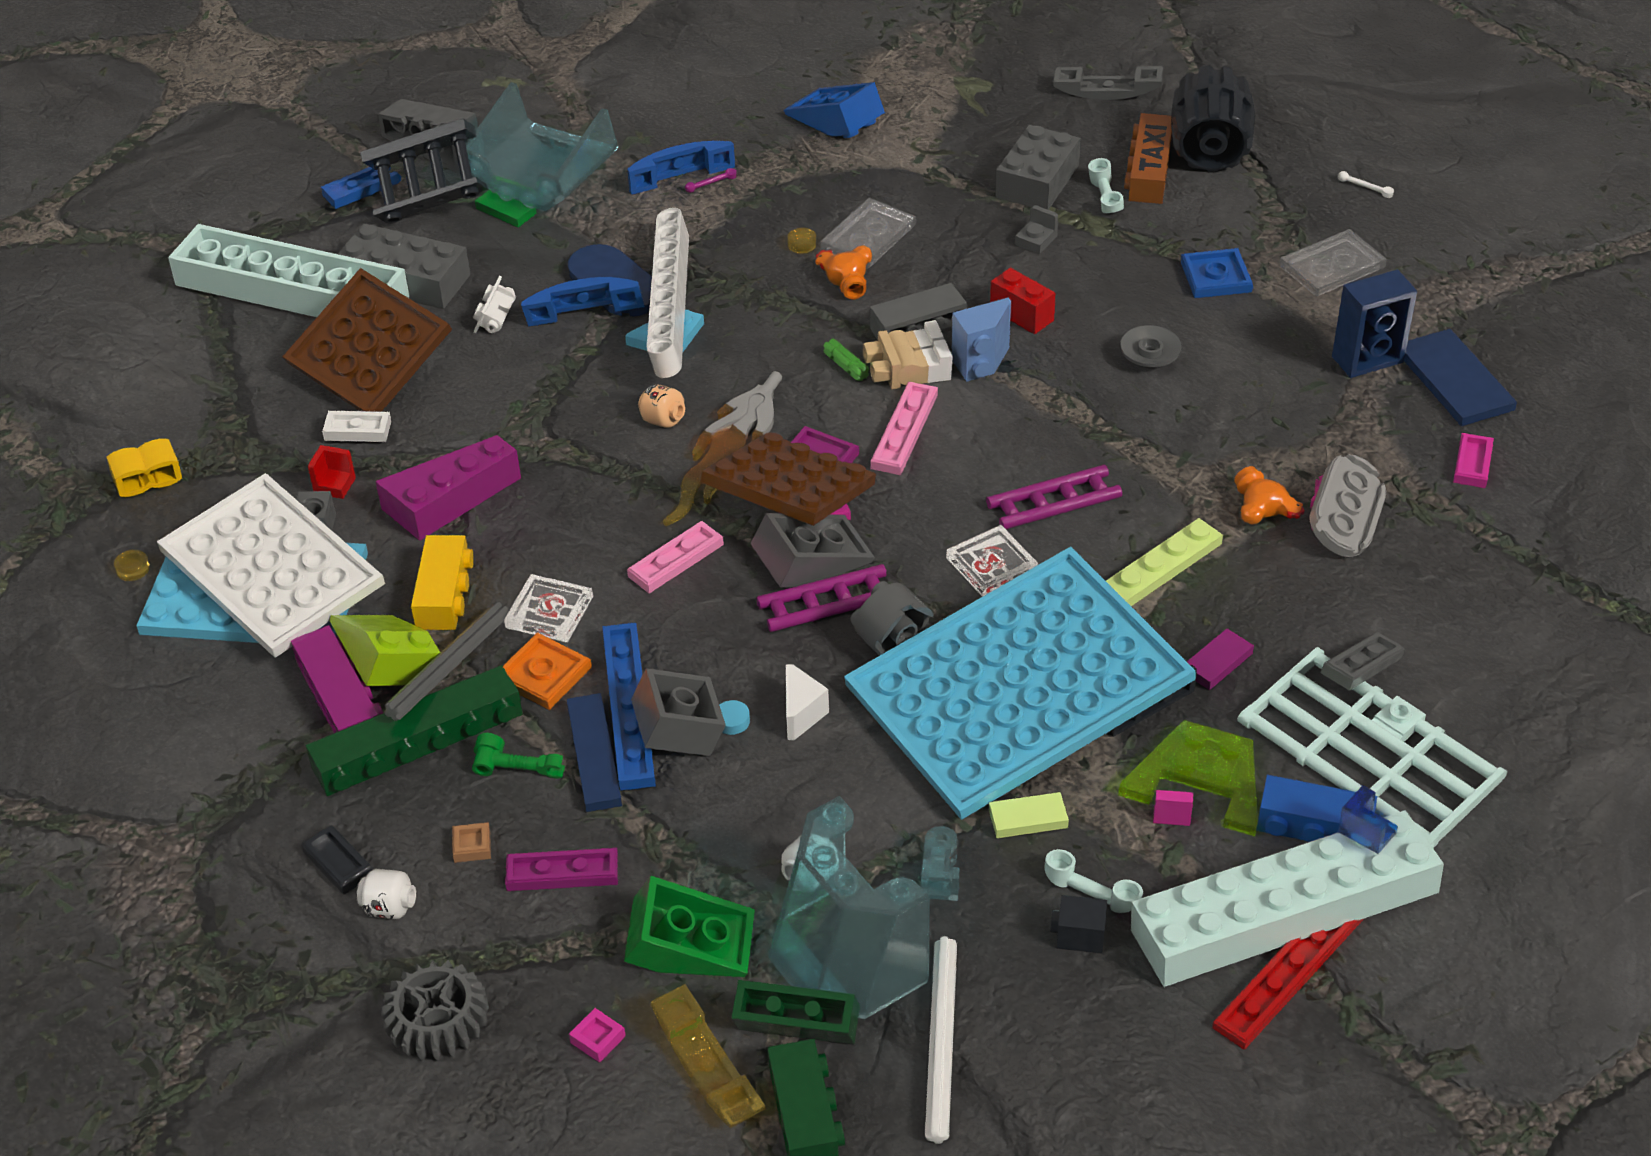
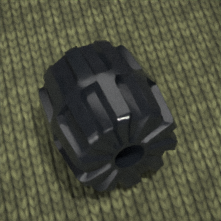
(1212, 118)

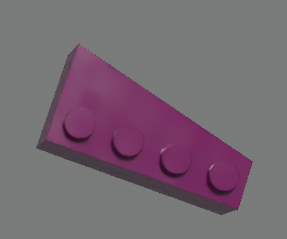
(448, 486)

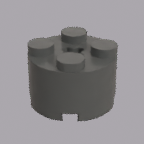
(890, 617)

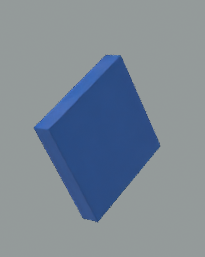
(1216, 273)

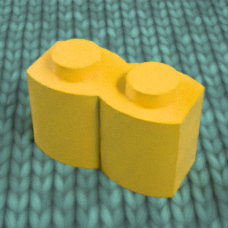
(144, 467)

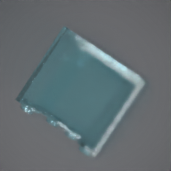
(533, 160)
(841, 930)

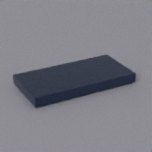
(1457, 378)

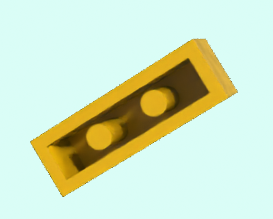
(441, 582)

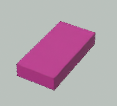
(1473, 460)

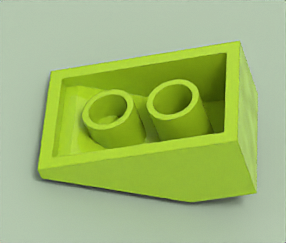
(384, 647)

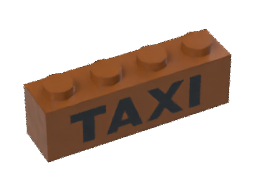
(1149, 158)

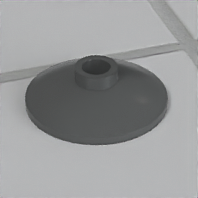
(1150, 346)

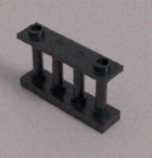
(405, 151)

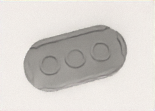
(1347, 505)

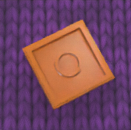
(546, 670)

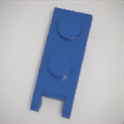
(355, 187)

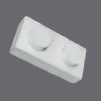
(356, 426)

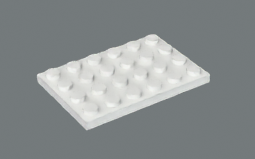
(270, 564)

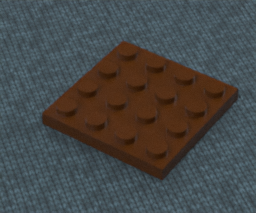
(367, 343)
(789, 478)

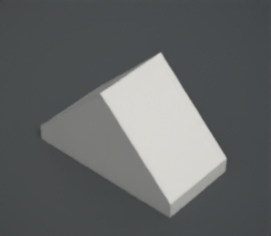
(805, 701)

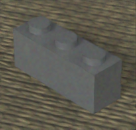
(914, 310)

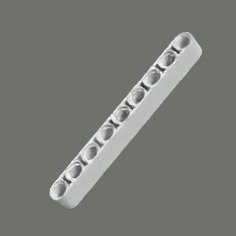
(668, 293)

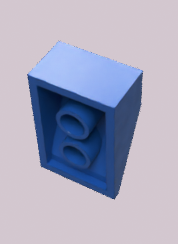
(839, 109)

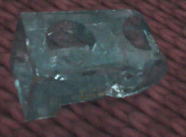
(938, 875)

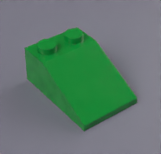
(688, 931)

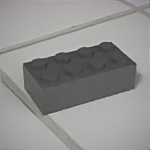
(431, 267)

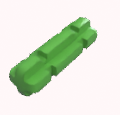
(846, 360)

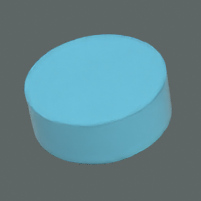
(735, 716)

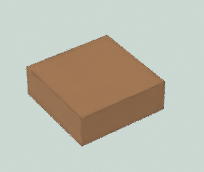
(471, 842)

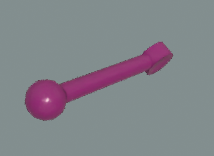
(730, 174)

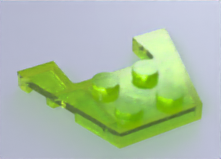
(1206, 761)

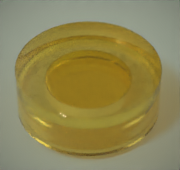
(801, 240)
(131, 565)

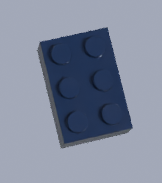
(1374, 323)

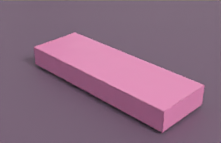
(675, 557)

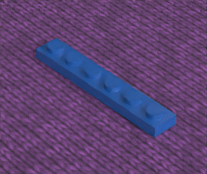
(624, 673)

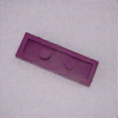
(561, 869)

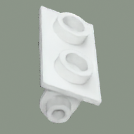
(497, 305)

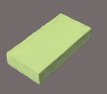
(1028, 815)

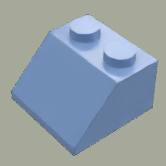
(981, 338)

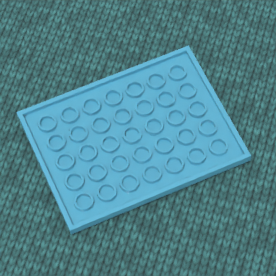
(1018, 681)

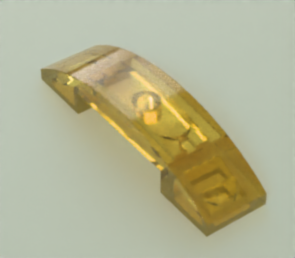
(704, 1059)

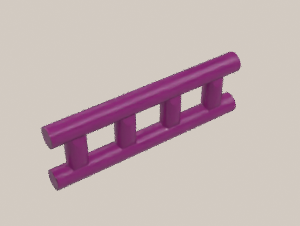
(1043, 508)
(808, 594)

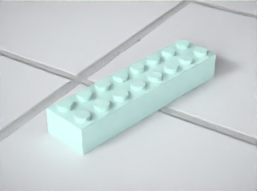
(269, 270)
(1281, 900)

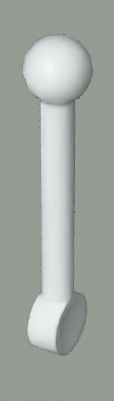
(1387, 192)

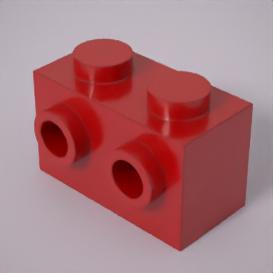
(1030, 302)

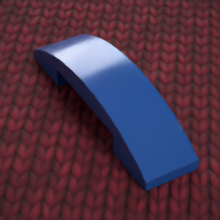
(679, 160)
(581, 294)

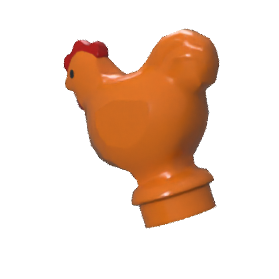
(846, 269)
(1264, 497)

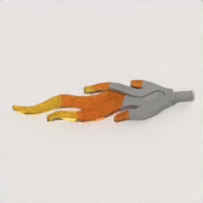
(727, 436)

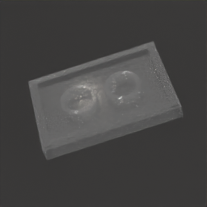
(872, 226)
(1333, 262)

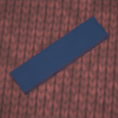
(594, 752)

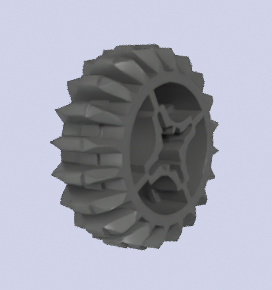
(437, 1021)

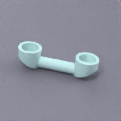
(1101, 176)
(1060, 871)

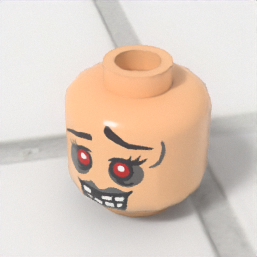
(661, 406)

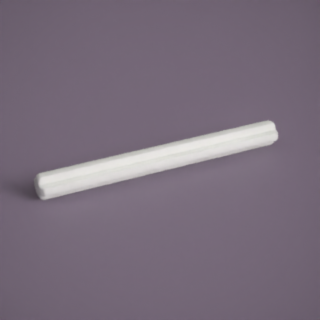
(941, 1041)

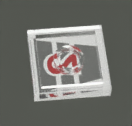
(990, 559)
(549, 608)

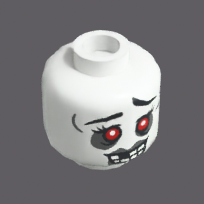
(386, 894)

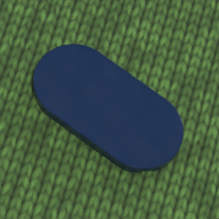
(610, 262)

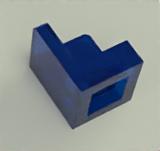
(1364, 825)

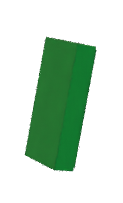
(511, 211)

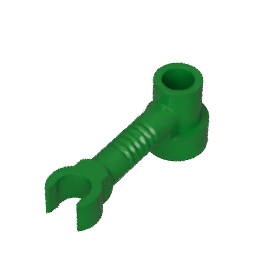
(489, 755)

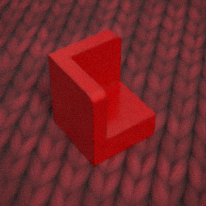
(332, 471)

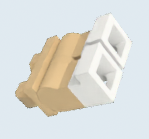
(909, 356)

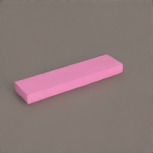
(904, 428)

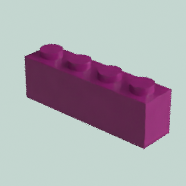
(333, 679)

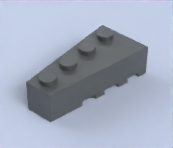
(412, 117)

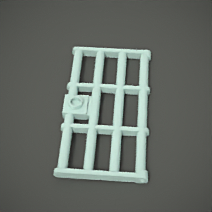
(1390, 728)

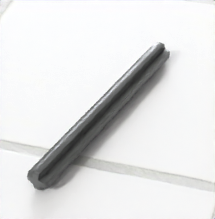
(445, 661)

